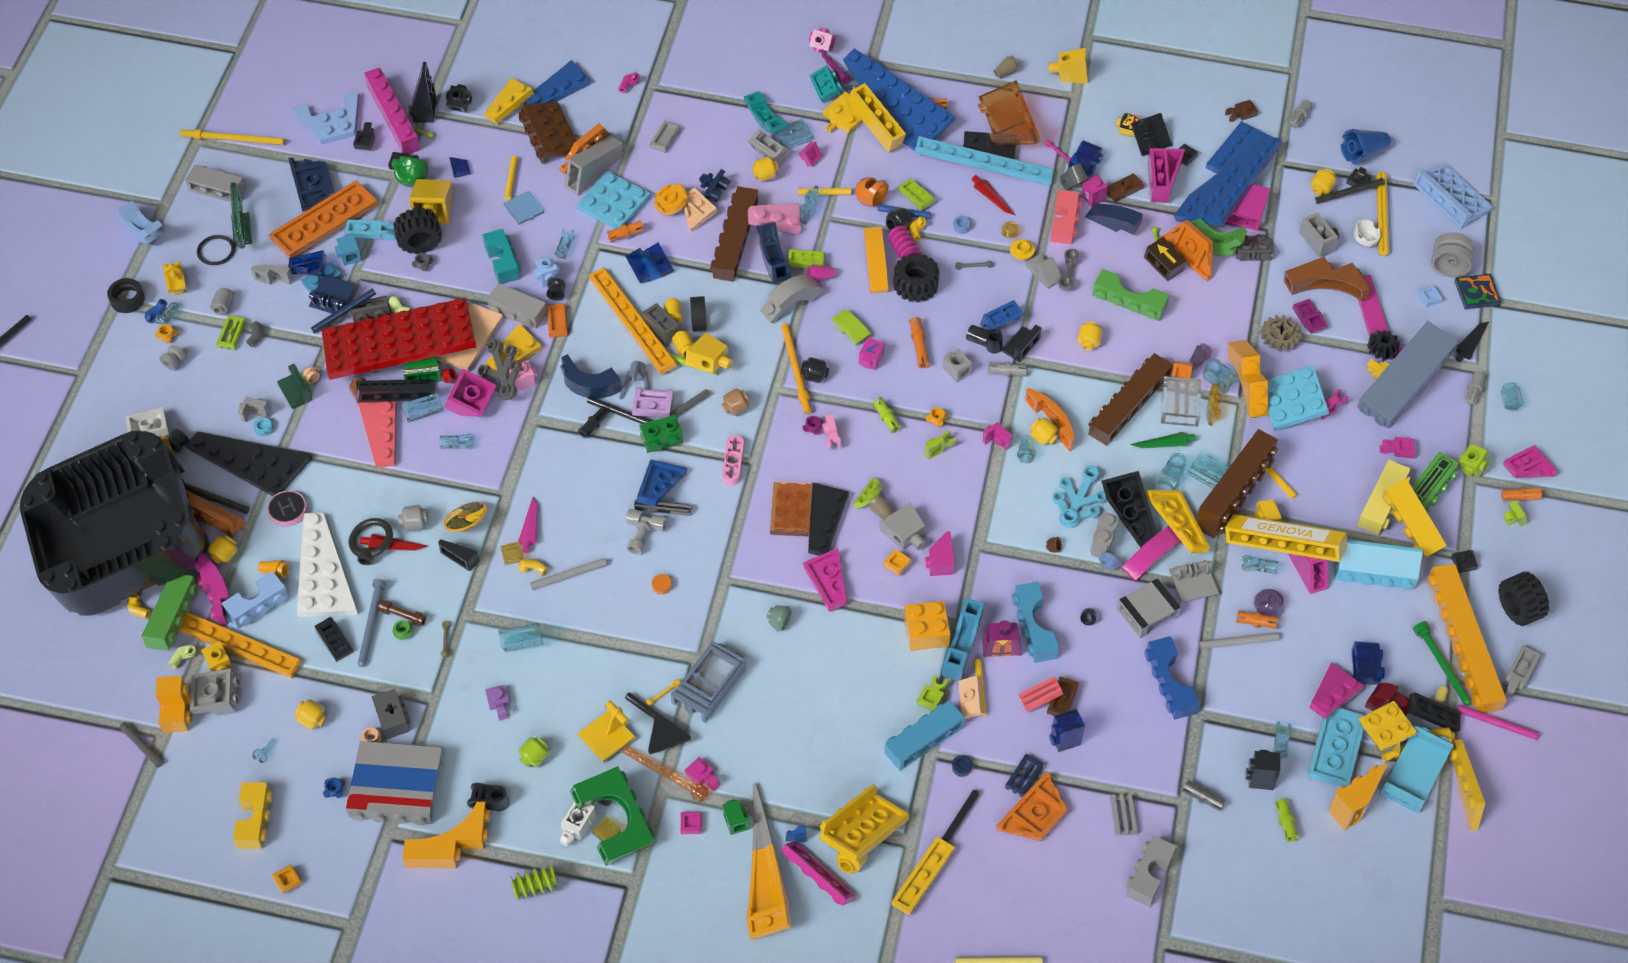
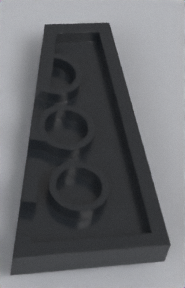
(825, 516)

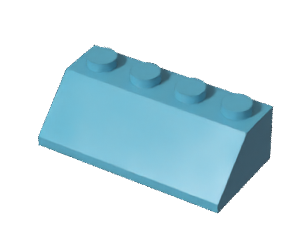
(1379, 565)

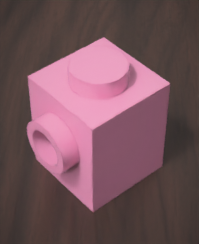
(525, 376)

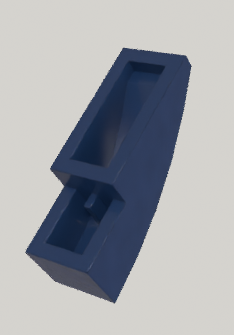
(1115, 217)

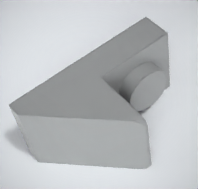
(1044, 270)

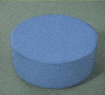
(962, 224)
(1109, 561)

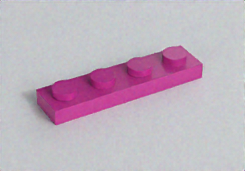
(820, 874)

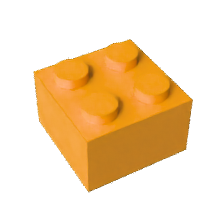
(926, 625)

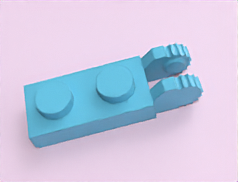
(370, 229)

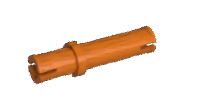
(918, 336)

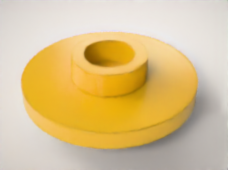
(1022, 249)

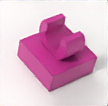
(810, 154)

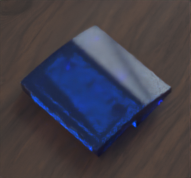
(650, 263)

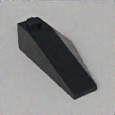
(424, 98)
(1130, 503)

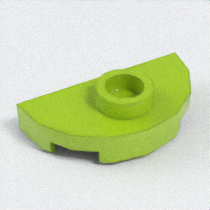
(869, 492)

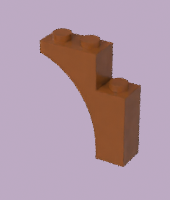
(1321, 275)

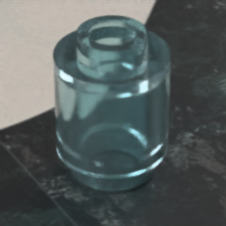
(1511, 396)

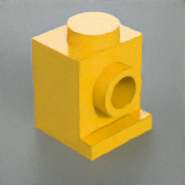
(1267, 510)

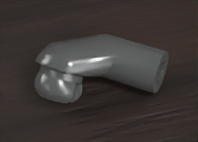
(257, 333)

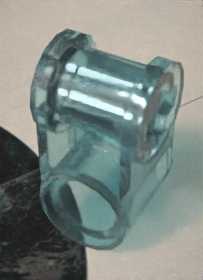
(1220, 374)
(1171, 473)

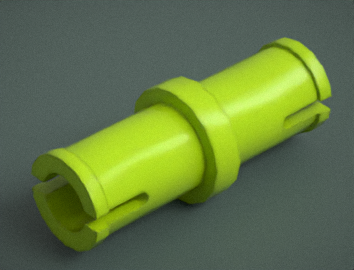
(886, 415)
(1286, 820)

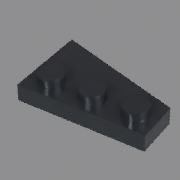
(982, 142)

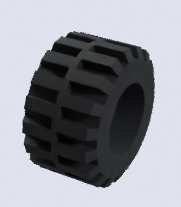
(417, 230)
(916, 267)
(1523, 598)

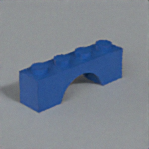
(1180, 699)

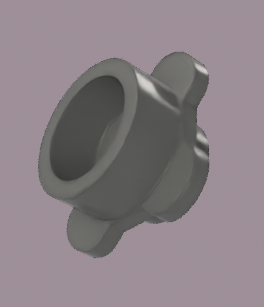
(422, 261)

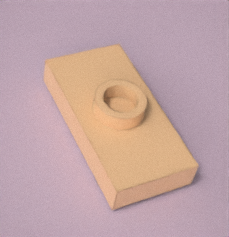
(970, 697)

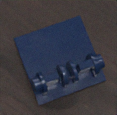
(331, 294)

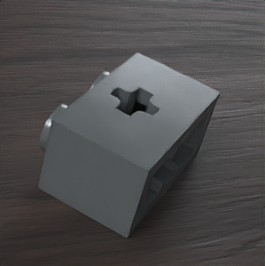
(395, 723)

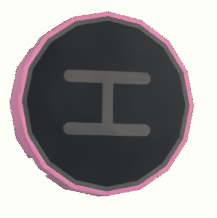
(287, 508)

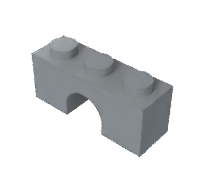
(1157, 855)

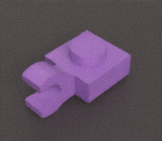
(498, 699)

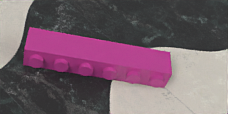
(391, 111)

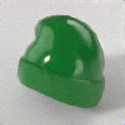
(409, 169)

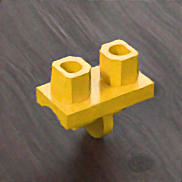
(174, 278)

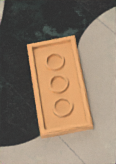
(484, 325)

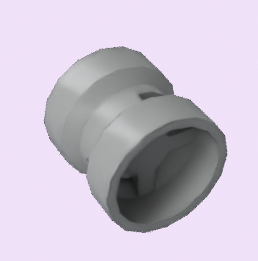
(172, 357)

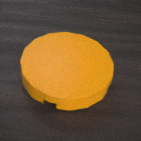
(671, 199)

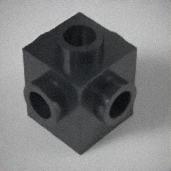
(458, 98)

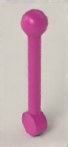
(1050, 144)

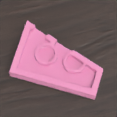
(785, 215)

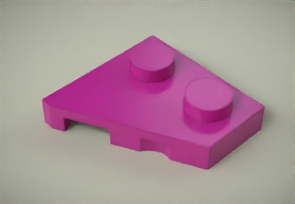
(1529, 464)

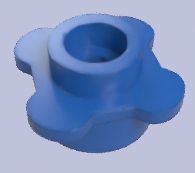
(333, 782)

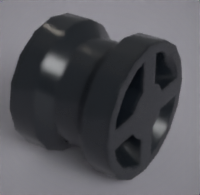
(556, 289)
(177, 440)

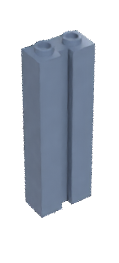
(1407, 374)

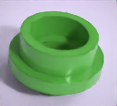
(402, 625)

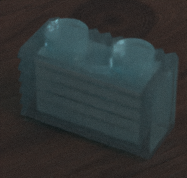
(520, 637)

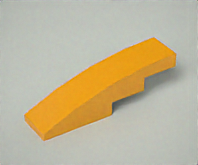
(875, 260)

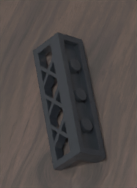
(393, 390)

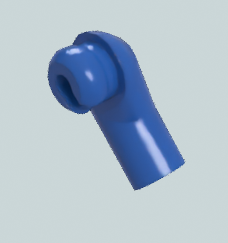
(151, 314)

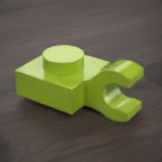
(937, 445)

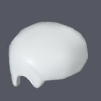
(1366, 233)

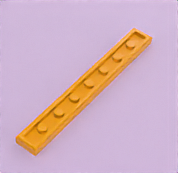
(632, 321)
(240, 645)

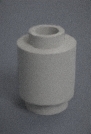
(221, 301)

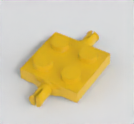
(841, 115)

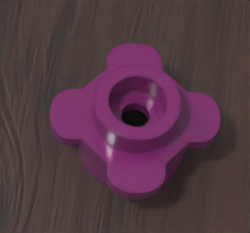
(813, 420)

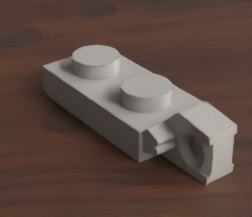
(1521, 669)

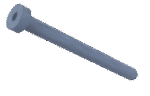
(378, 585)

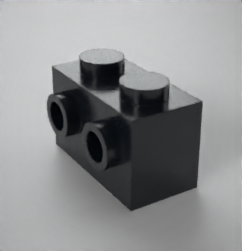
(1263, 770)

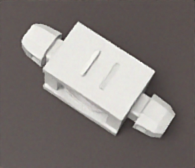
(577, 831)

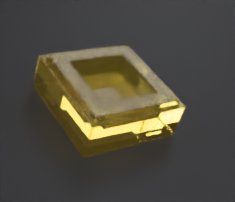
(511, 553)
(606, 829)

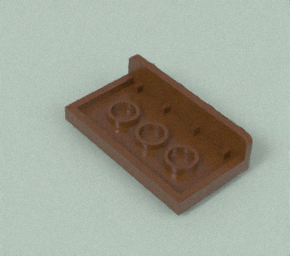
(547, 129)

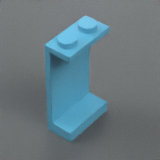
(1417, 769)

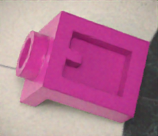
(999, 434)

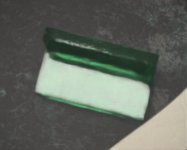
(295, 388)

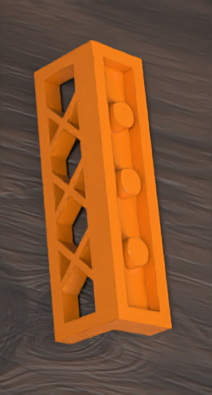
(214, 515)

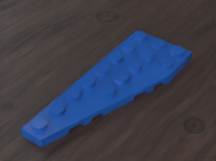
(907, 106)
(1225, 190)

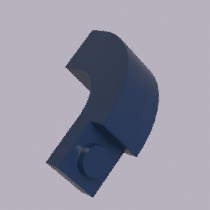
(773, 258)
(594, 385)

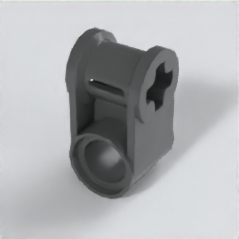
(1073, 176)

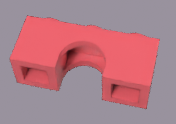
(1063, 227)

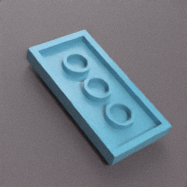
(1337, 748)

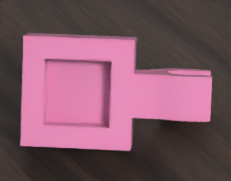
(830, 429)

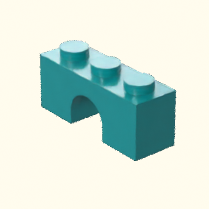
(497, 245)

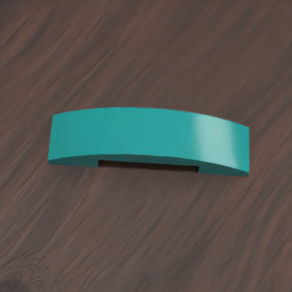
(762, 113)

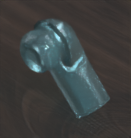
(167, 314)

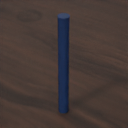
(342, 311)

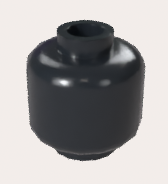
(897, 218)
(814, 370)

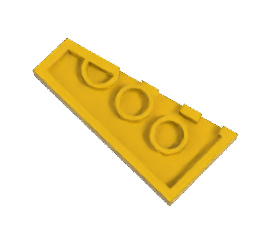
(1180, 518)
(1468, 785)

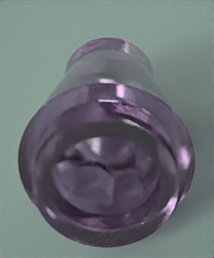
(1200, 355)

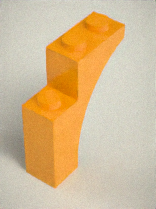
(1254, 384)
(445, 849)

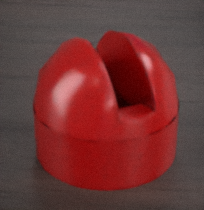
(449, 375)

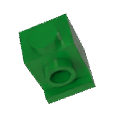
(735, 817)

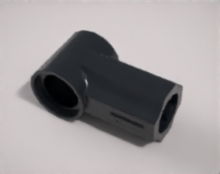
(990, 339)

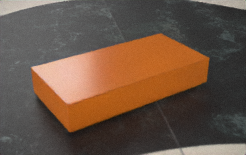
(557, 320)

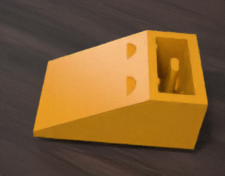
(1354, 799)

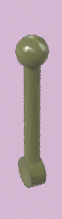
(445, 625)

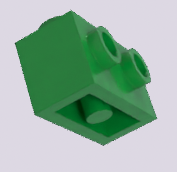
(661, 434)

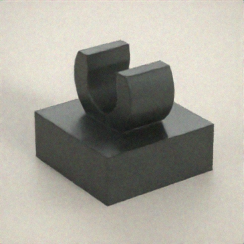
(1358, 177)
(1464, 561)

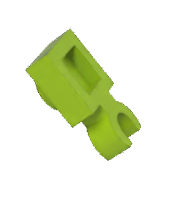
(932, 696)

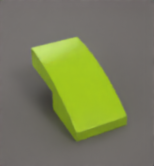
(848, 323)

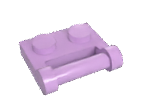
(652, 402)

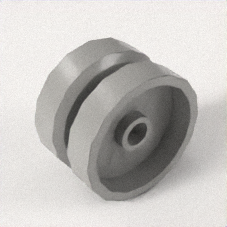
(1452, 254)

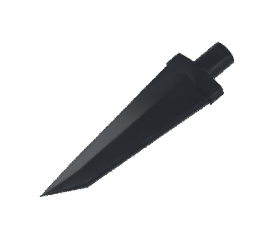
(1469, 344)

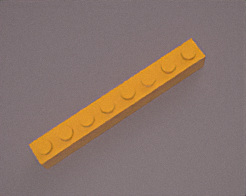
(1466, 639)

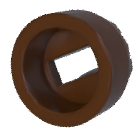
(1054, 544)

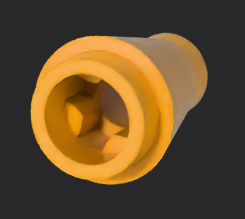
(279, 568)

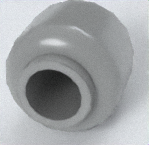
(413, 518)

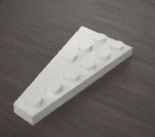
(321, 577)

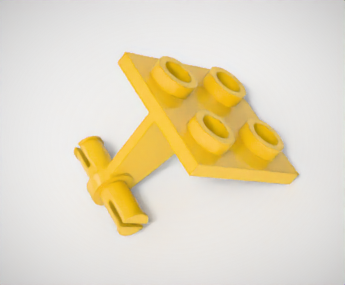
(1387, 729)
(607, 733)

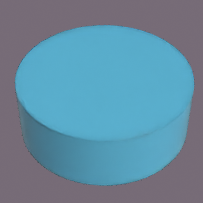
(263, 427)

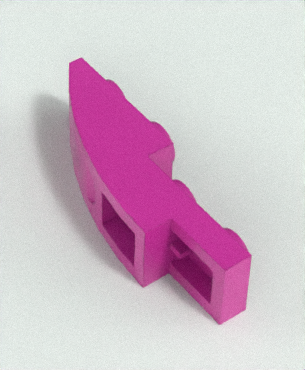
(213, 586)

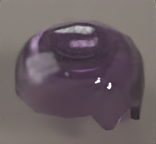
(1269, 602)

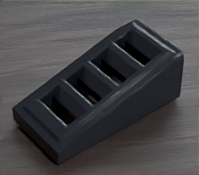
(459, 554)
(328, 628)

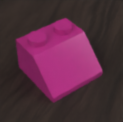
(470, 395)

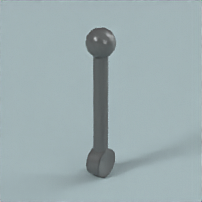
(959, 265)

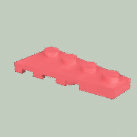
(380, 428)

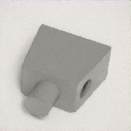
(905, 528)

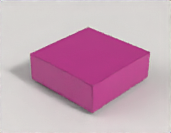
(691, 823)

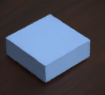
(1429, 296)

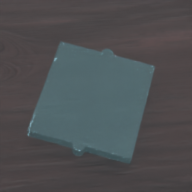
(523, 207)

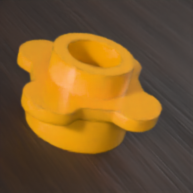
(166, 333)
(937, 412)

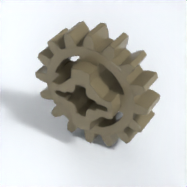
(1280, 333)

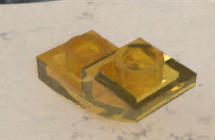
(1213, 404)

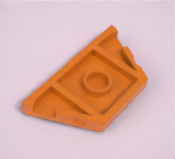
(590, 138)
(1193, 246)
(1035, 812)

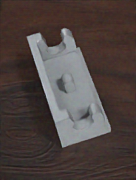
(768, 147)

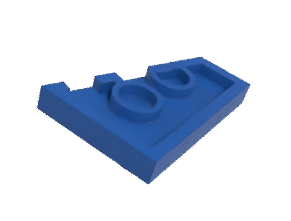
(658, 481)

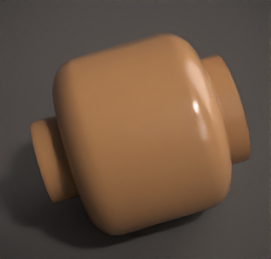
(735, 402)

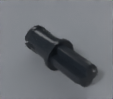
(593, 422)

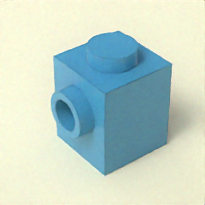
(348, 250)

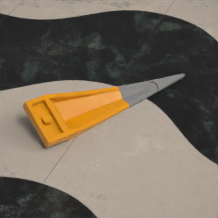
(767, 897)

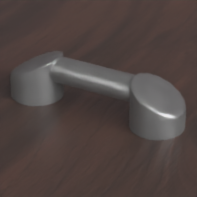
(1071, 260)

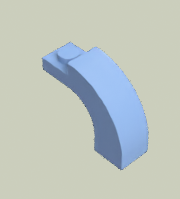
(138, 224)

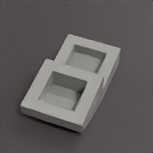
(268, 273)

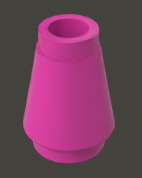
(820, 272)

